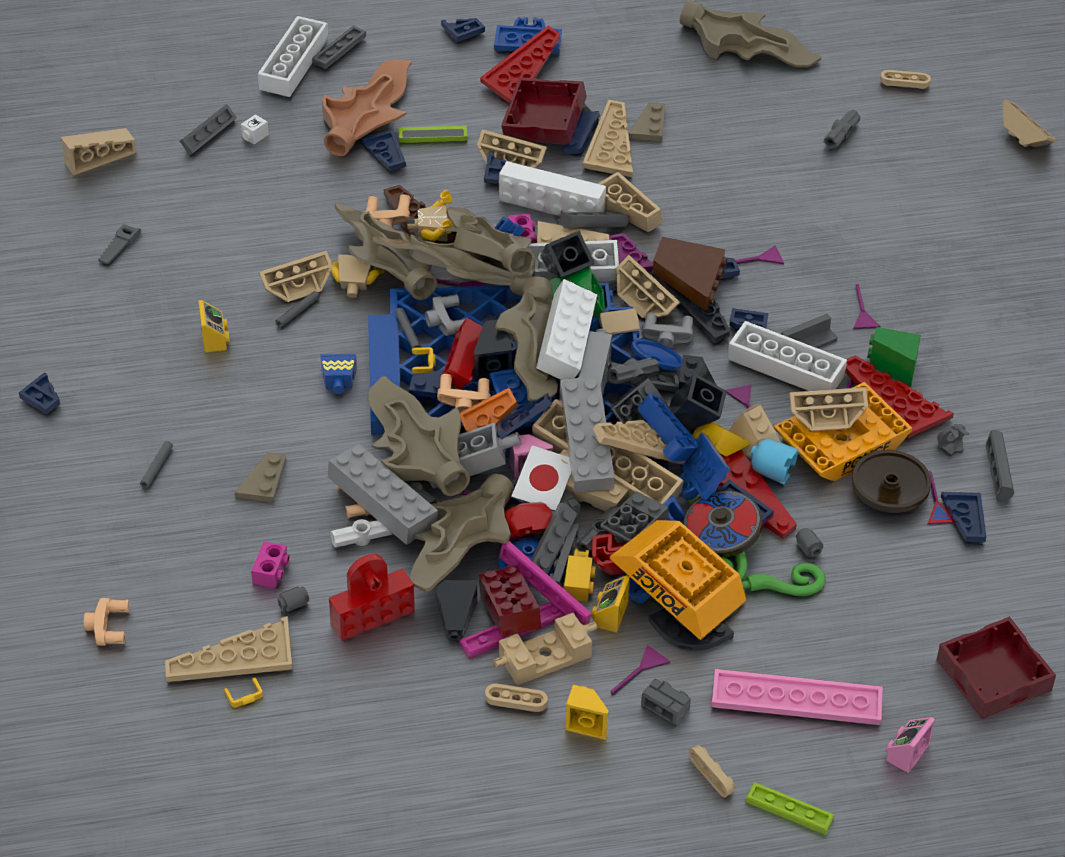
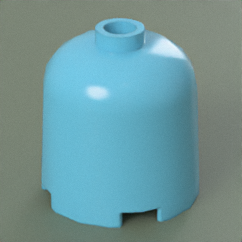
(773, 459)

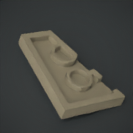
(650, 123)
(264, 479)

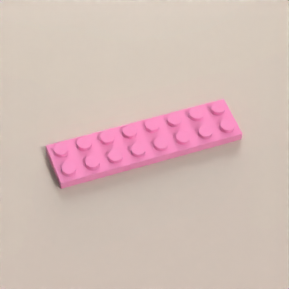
(797, 697)

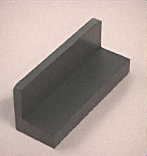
(813, 332)

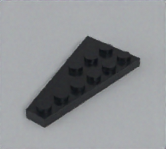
(709, 320)

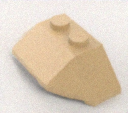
(1024, 127)
(510, 149)
(298, 278)
(642, 290)
(829, 408)
(754, 427)

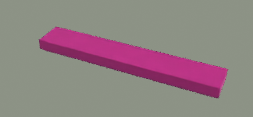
(544, 583)
(489, 638)

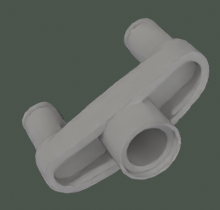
(439, 316)
(667, 334)

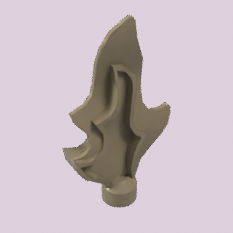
(744, 35)
(480, 237)
(397, 261)
(459, 262)
(528, 325)
(421, 444)
(460, 526)

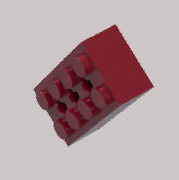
(509, 601)

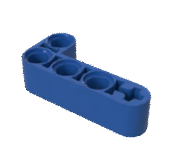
(678, 439)

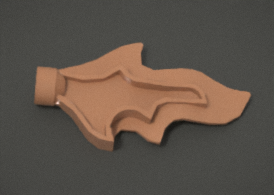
(364, 107)

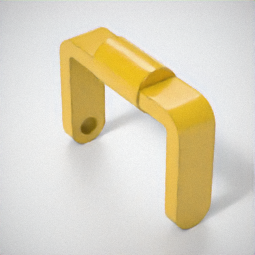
(431, 360)
(246, 699)

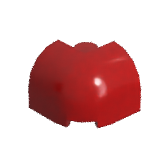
(527, 519)
(602, 549)

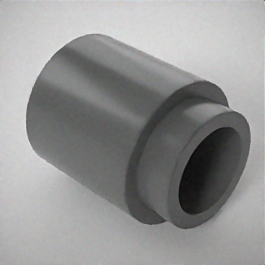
(809, 542)
(293, 599)

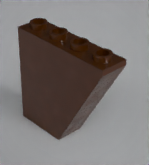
(690, 269)

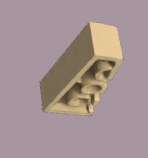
(627, 199)
(550, 232)

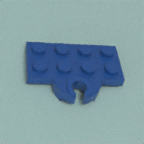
(512, 37)
(509, 379)
(703, 470)

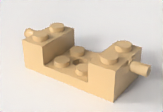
(566, 646)

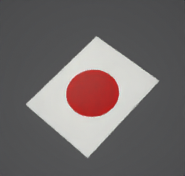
(543, 477)

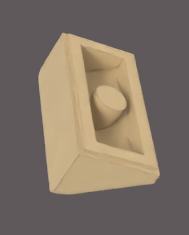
(619, 321)

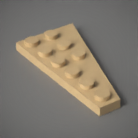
(610, 144)
(632, 436)
(240, 654)

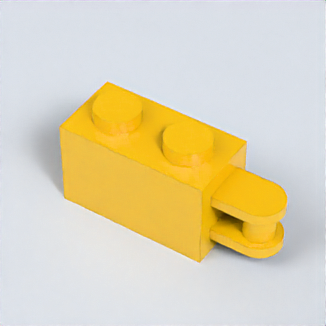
(579, 575)

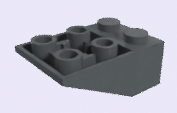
(627, 406)
(634, 516)

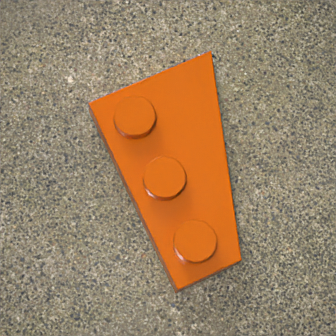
(489, 410)

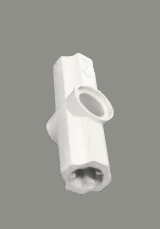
(359, 533)

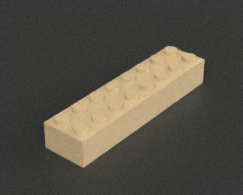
(630, 468)

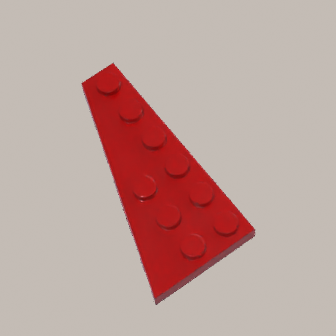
(522, 63)
(901, 398)
(744, 476)

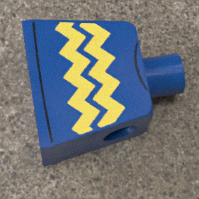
(338, 371)

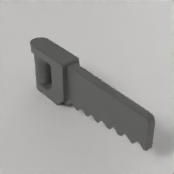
(119, 242)

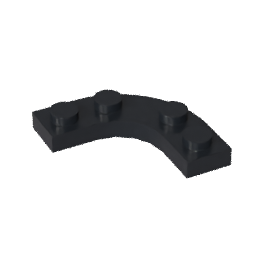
(679, 635)

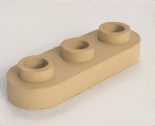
(905, 79)
(508, 697)
(711, 770)

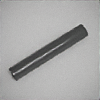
(298, 308)
(407, 328)
(156, 464)

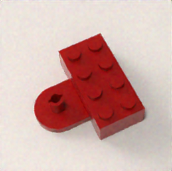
(370, 597)

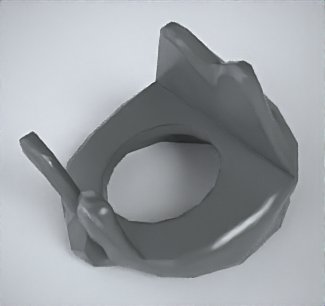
(953, 442)

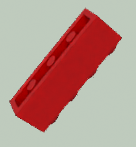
(461, 357)

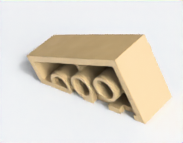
(96, 149)
(600, 499)

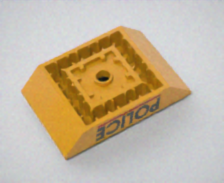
(831, 458)
(694, 596)

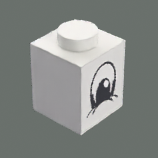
(254, 129)

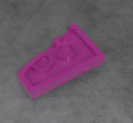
(628, 247)

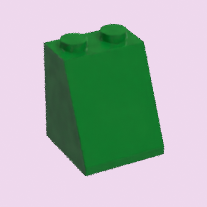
(586, 279)
(894, 353)

